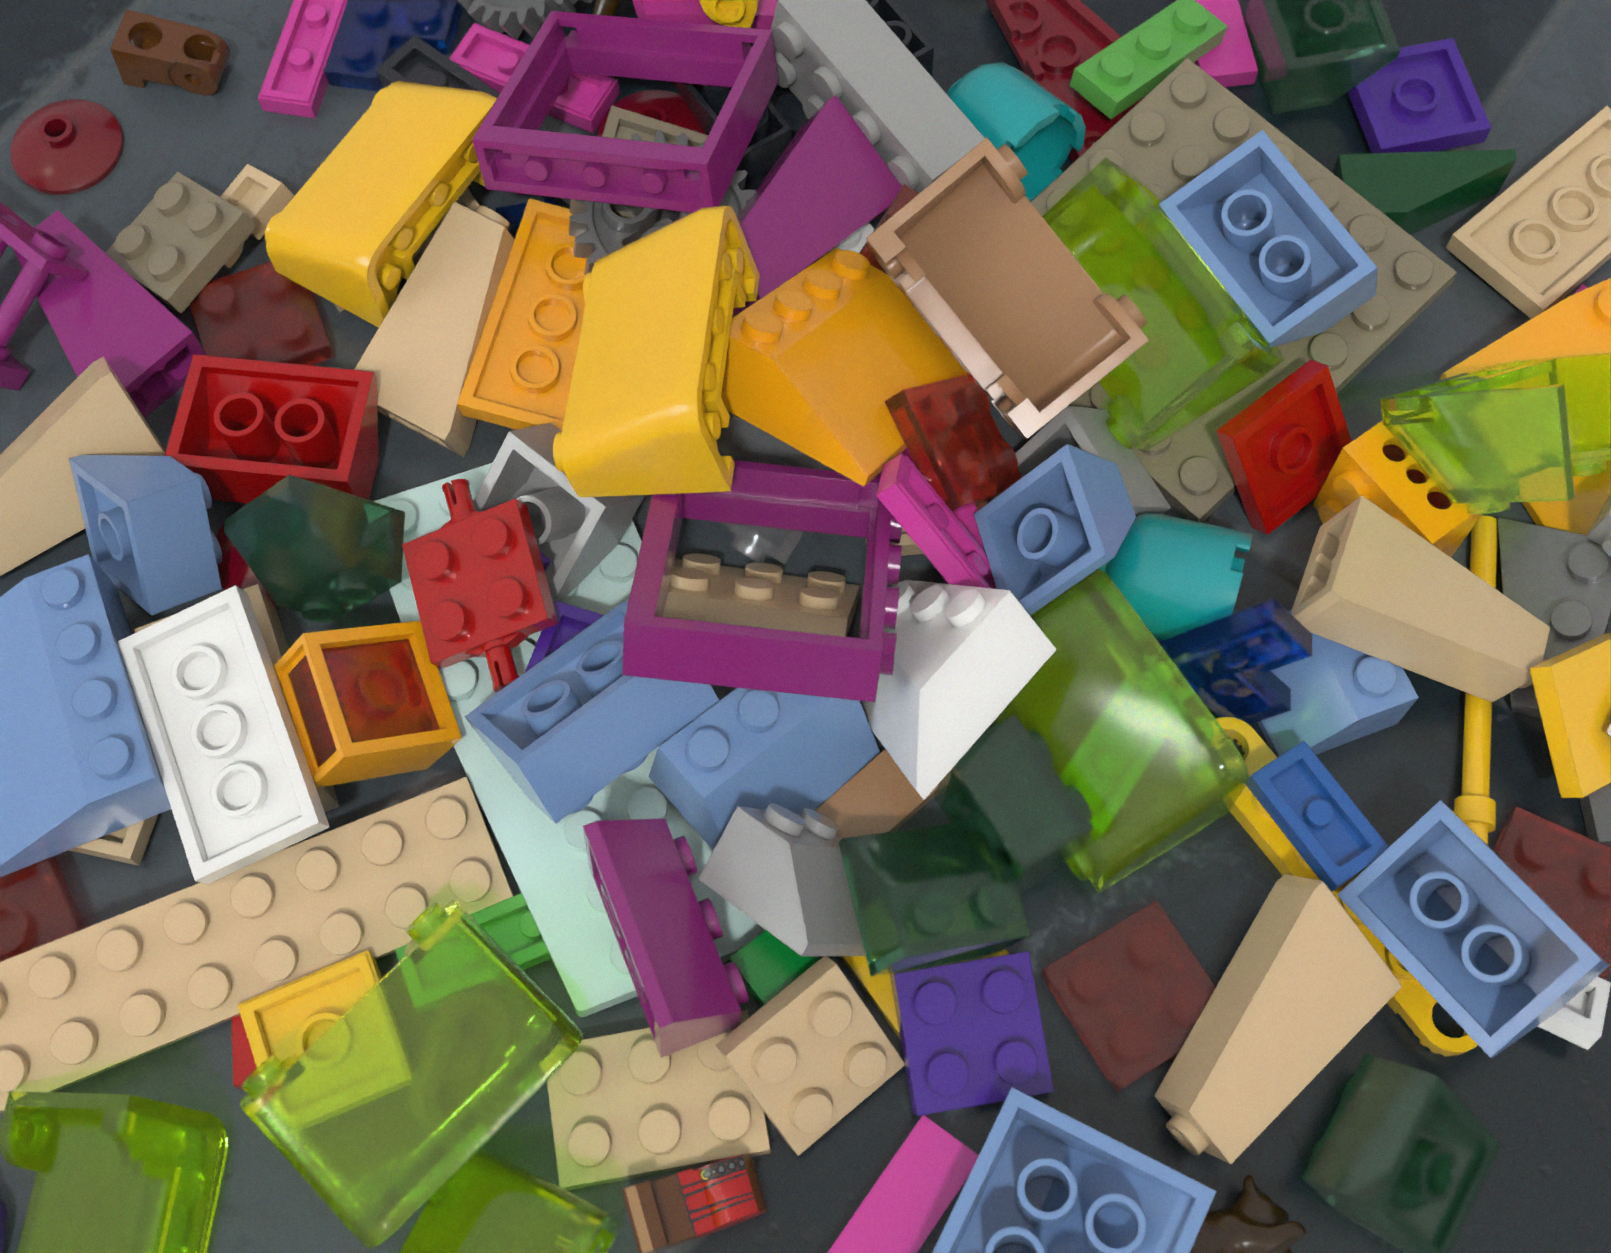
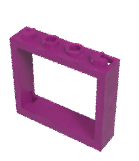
(623, 171)
(764, 656)

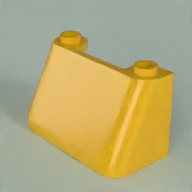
(380, 196)
(655, 360)

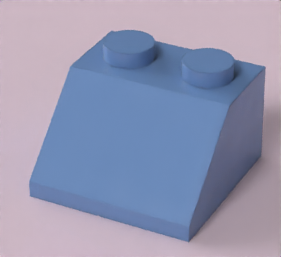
(1055, 526)
(149, 527)
(1337, 698)

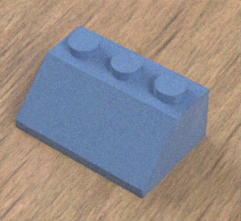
(1272, 243)
(581, 721)
(762, 752)
(1471, 930)

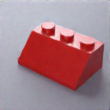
(266, 420)

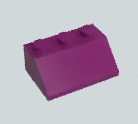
(664, 931)

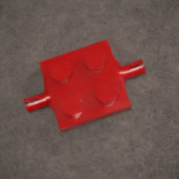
(479, 584)

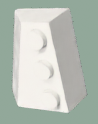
(954, 672)

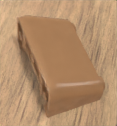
(1005, 289)

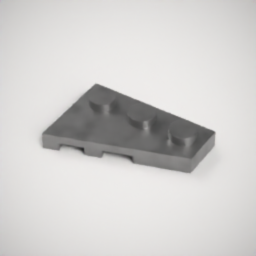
(1560, 582)

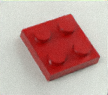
(1285, 445)

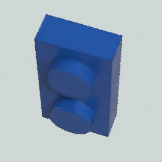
(1317, 816)

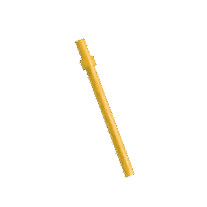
(1474, 803)

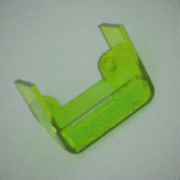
(1508, 429)

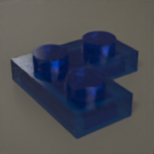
(376, 28)
(1234, 657)

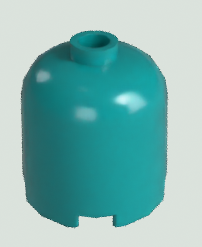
(1024, 116)
(1178, 572)

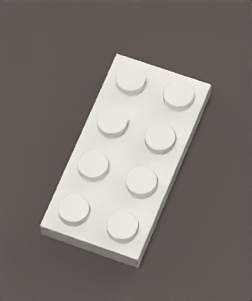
(222, 735)

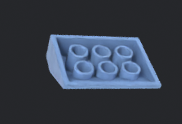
(68, 718)
(1069, 1190)

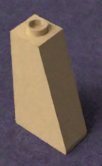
(436, 325)
(35, 471)
(1415, 606)
(1274, 1020)

